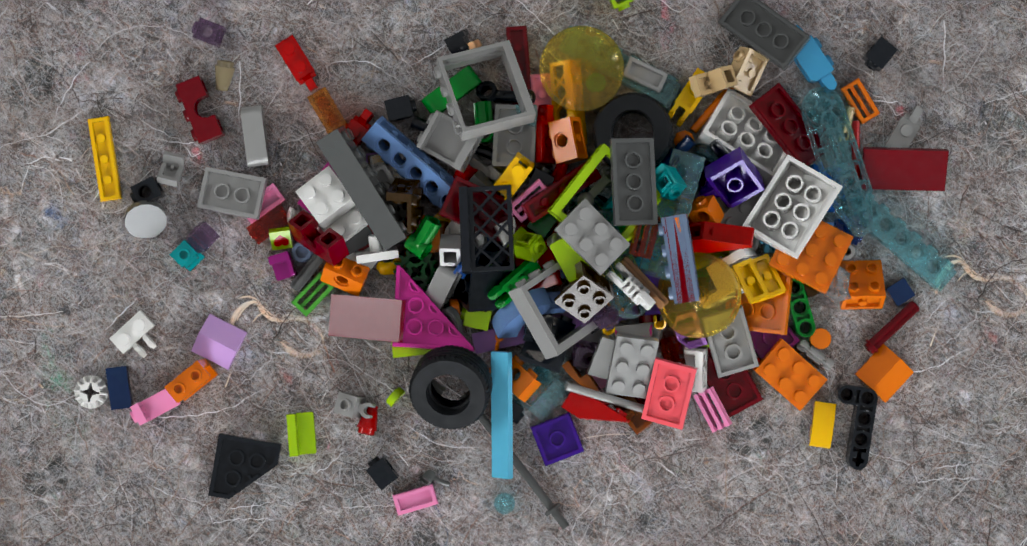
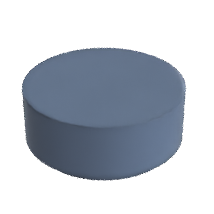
(301, 253)

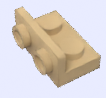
(748, 68)

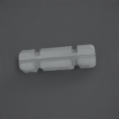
(815, 355)

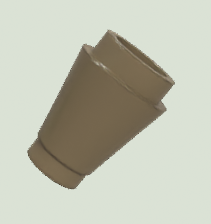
(223, 74)

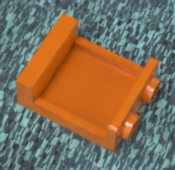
(191, 380)

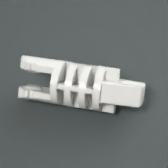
(631, 287)

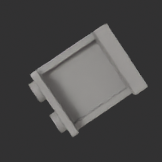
(443, 143)

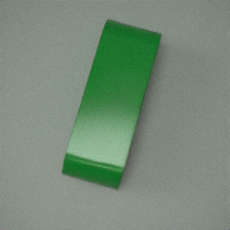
(461, 83)
(805, 315)

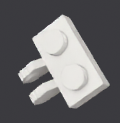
(132, 332)

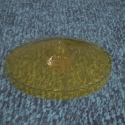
(581, 68)
(718, 303)

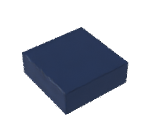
(900, 292)

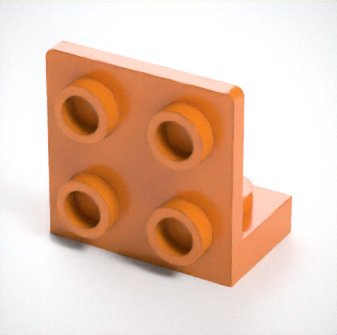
(865, 285)

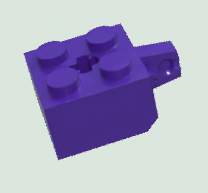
(732, 178)

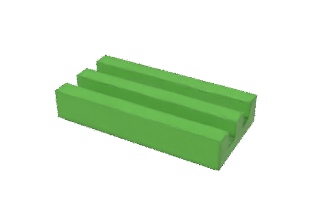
(311, 296)

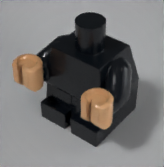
(460, 42)

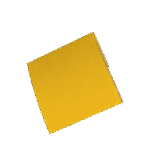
(758, 279)

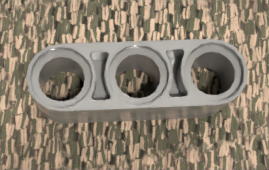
(255, 136)
(443, 286)

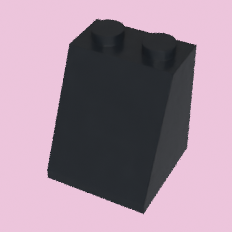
(474, 288)
(532, 354)

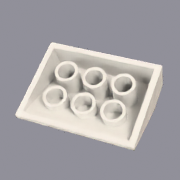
(737, 127)
(792, 207)

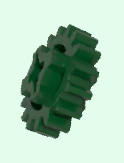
(426, 279)

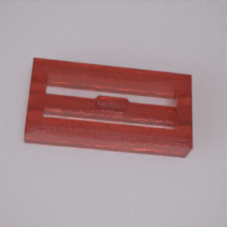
(652, 238)

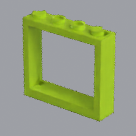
(556, 208)

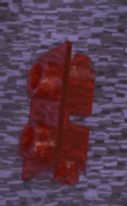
(273, 219)
(671, 349)

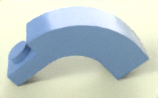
(508, 320)

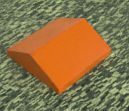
(884, 373)

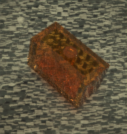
(327, 110)

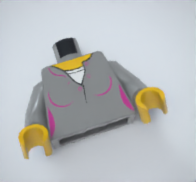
(639, 329)

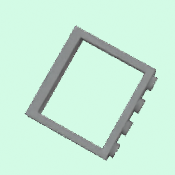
(476, 55)
(535, 320)

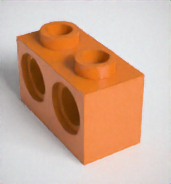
(706, 209)

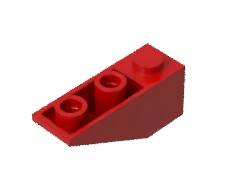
(719, 237)
(593, 409)

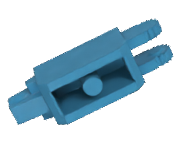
(816, 65)

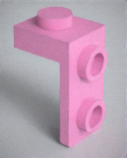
(152, 407)

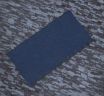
(119, 387)

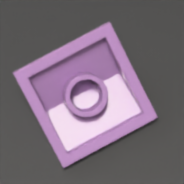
(219, 341)

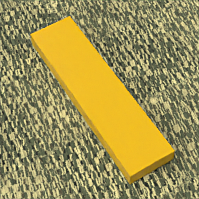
(104, 159)

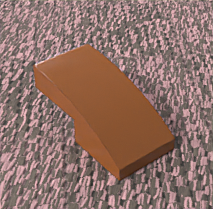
(585, 381)
(636, 423)

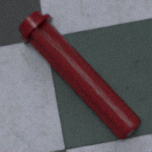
(891, 327)

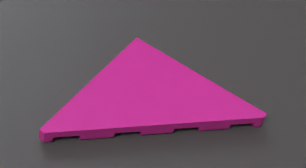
(424, 322)

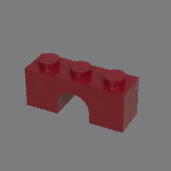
(191, 94)
(326, 245)

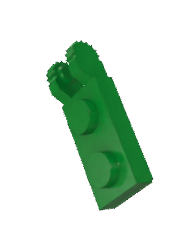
(509, 283)

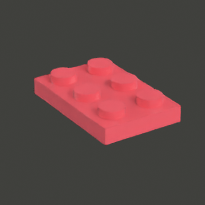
(669, 393)

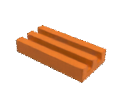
(867, 97)

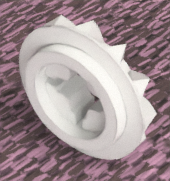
(97, 385)

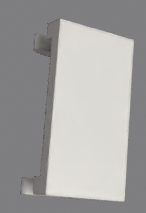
(698, 358)

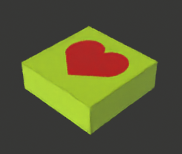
(280, 238)

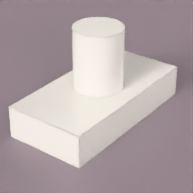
(376, 252)

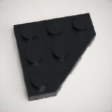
(240, 463)

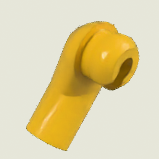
(386, 268)

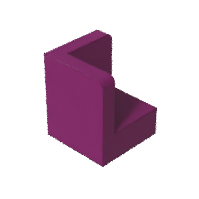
(282, 265)

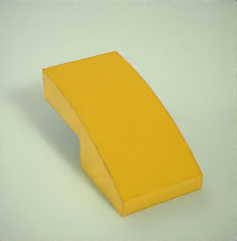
(822, 424)

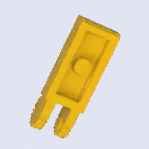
(686, 101)

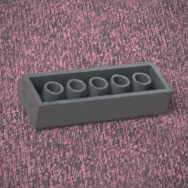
(364, 187)

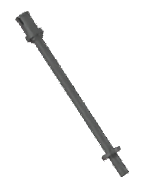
(552, 509)

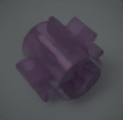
(606, 318)

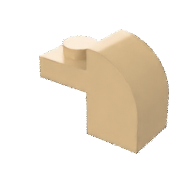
(713, 81)

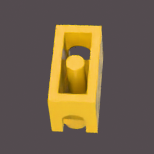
(515, 173)

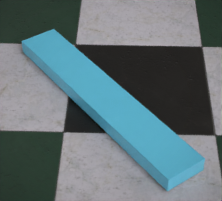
(502, 415)

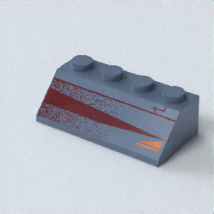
(680, 258)

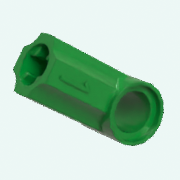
(482, 114)
(420, 241)

